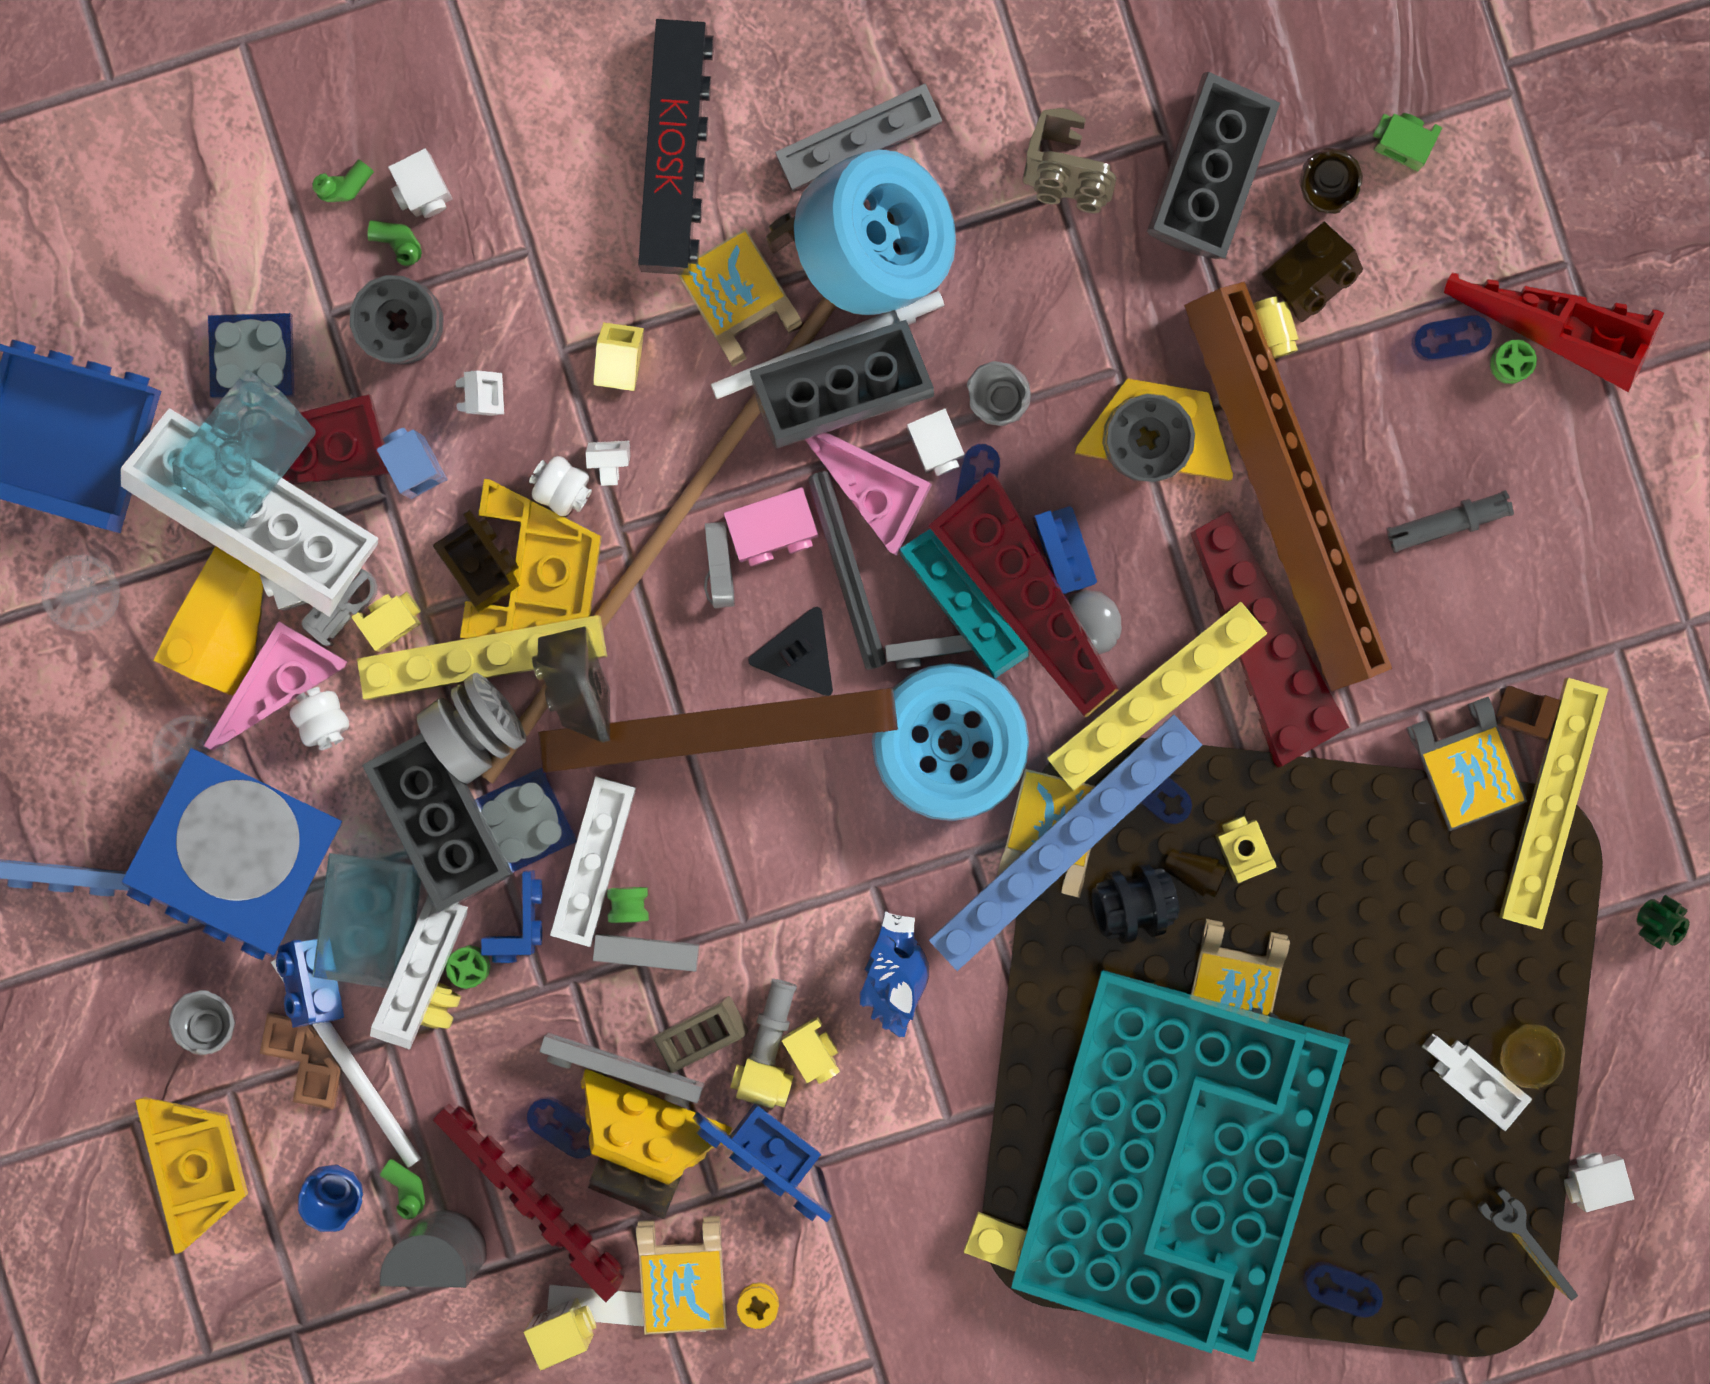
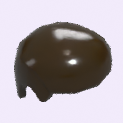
(1331, 180)

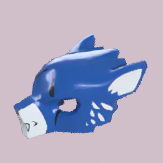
(893, 982)

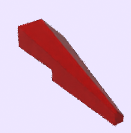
(1593, 337)

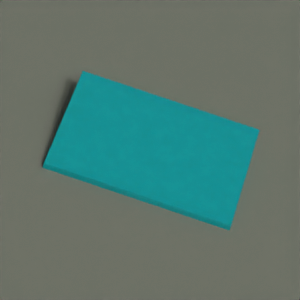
(1179, 1165)

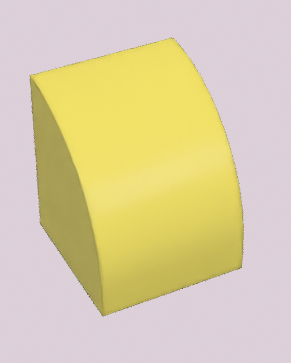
(618, 356)

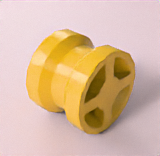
(756, 1297)

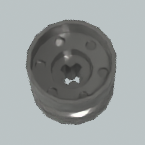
(372, 322)
(1171, 446)

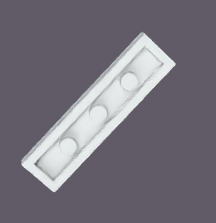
(593, 861)
(418, 974)

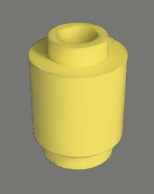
(1277, 326)
(761, 1084)

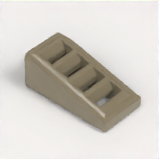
(731, 1018)

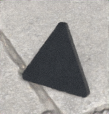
(799, 654)

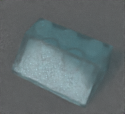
(242, 448)
(365, 919)

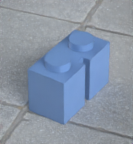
(411, 462)

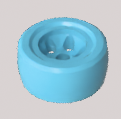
(851, 248)
(987, 778)

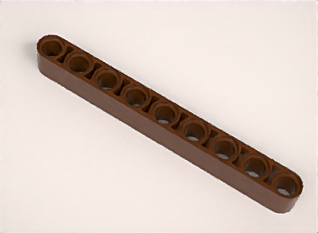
(722, 730)

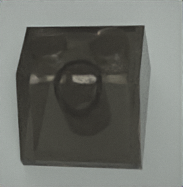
(574, 682)

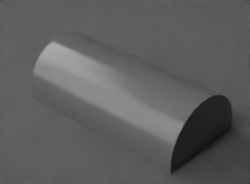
(1213, 167)
(841, 384)
(437, 823)
(436, 1252)

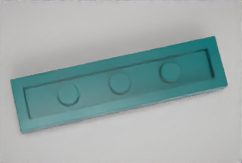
(964, 604)

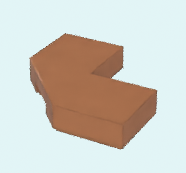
(318, 1070)

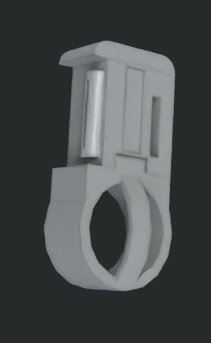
(719, 566)
(325, 627)

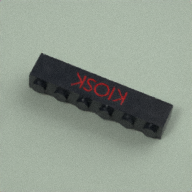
(673, 147)

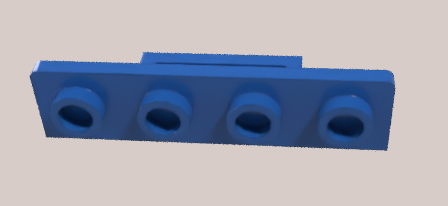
(772, 1150)

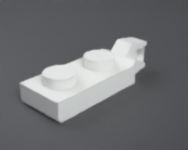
(1478, 1081)

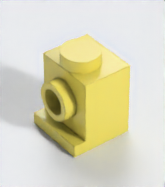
(388, 620)
(1242, 866)
(812, 1051)

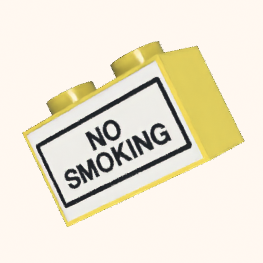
(560, 1333)

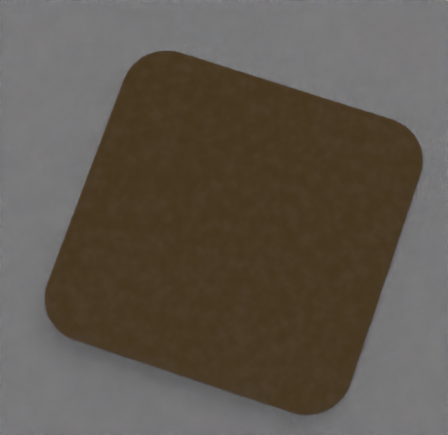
(1385, 947)

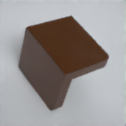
(1527, 712)

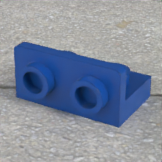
(1065, 549)
(306, 998)

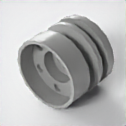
(471, 728)

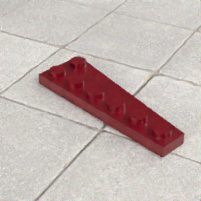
(1279, 672)
(597, 1270)

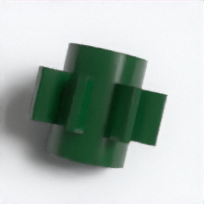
(1663, 922)

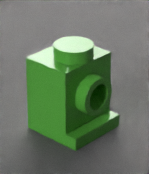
(1405, 139)

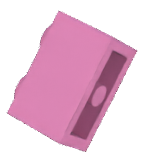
(771, 526)

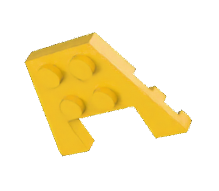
(554, 565)

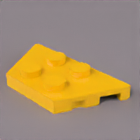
(1209, 452)
(641, 1129)
(192, 1166)

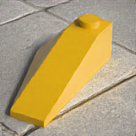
(216, 625)

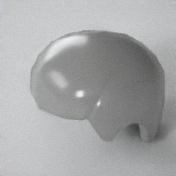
(999, 393)
(1098, 617)
(201, 1022)

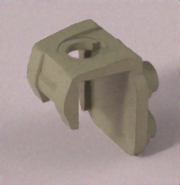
(1065, 175)

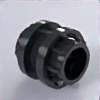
(1136, 903)

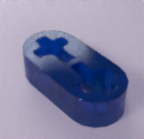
(1452, 347)
(968, 470)
(1157, 807)
(557, 1135)
(1340, 1299)

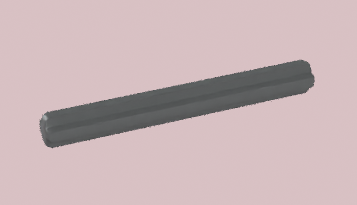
(847, 570)

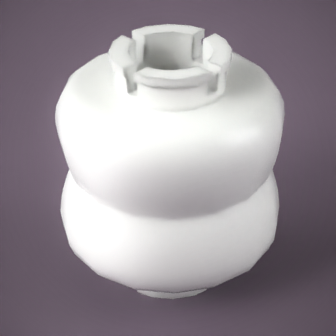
(560, 486)
(319, 718)

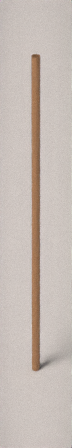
(674, 517)

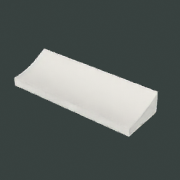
(285, 540)

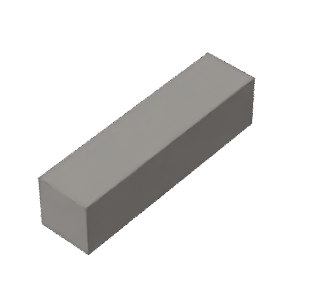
(646, 952)

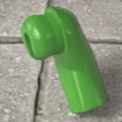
(342, 187)
(400, 239)
(409, 1189)

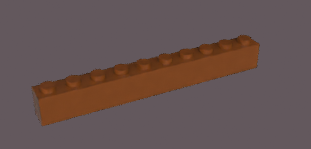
(1287, 486)

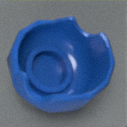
(329, 1198)

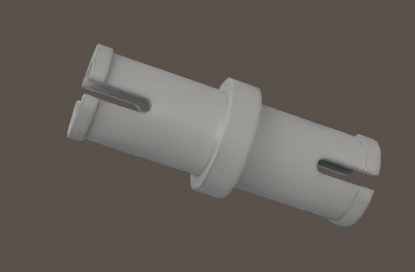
(773, 1022)

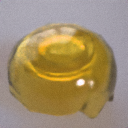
(1532, 1056)

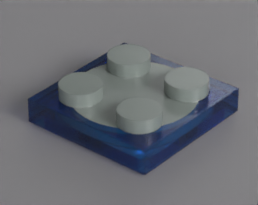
(252, 343)
(526, 820)

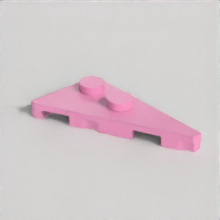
(879, 490)
(278, 675)

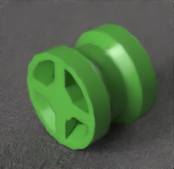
(1521, 360)
(627, 904)
(464, 973)

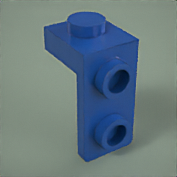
(506, 948)

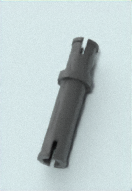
(1450, 521)

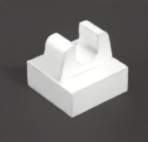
(482, 393)
(608, 458)

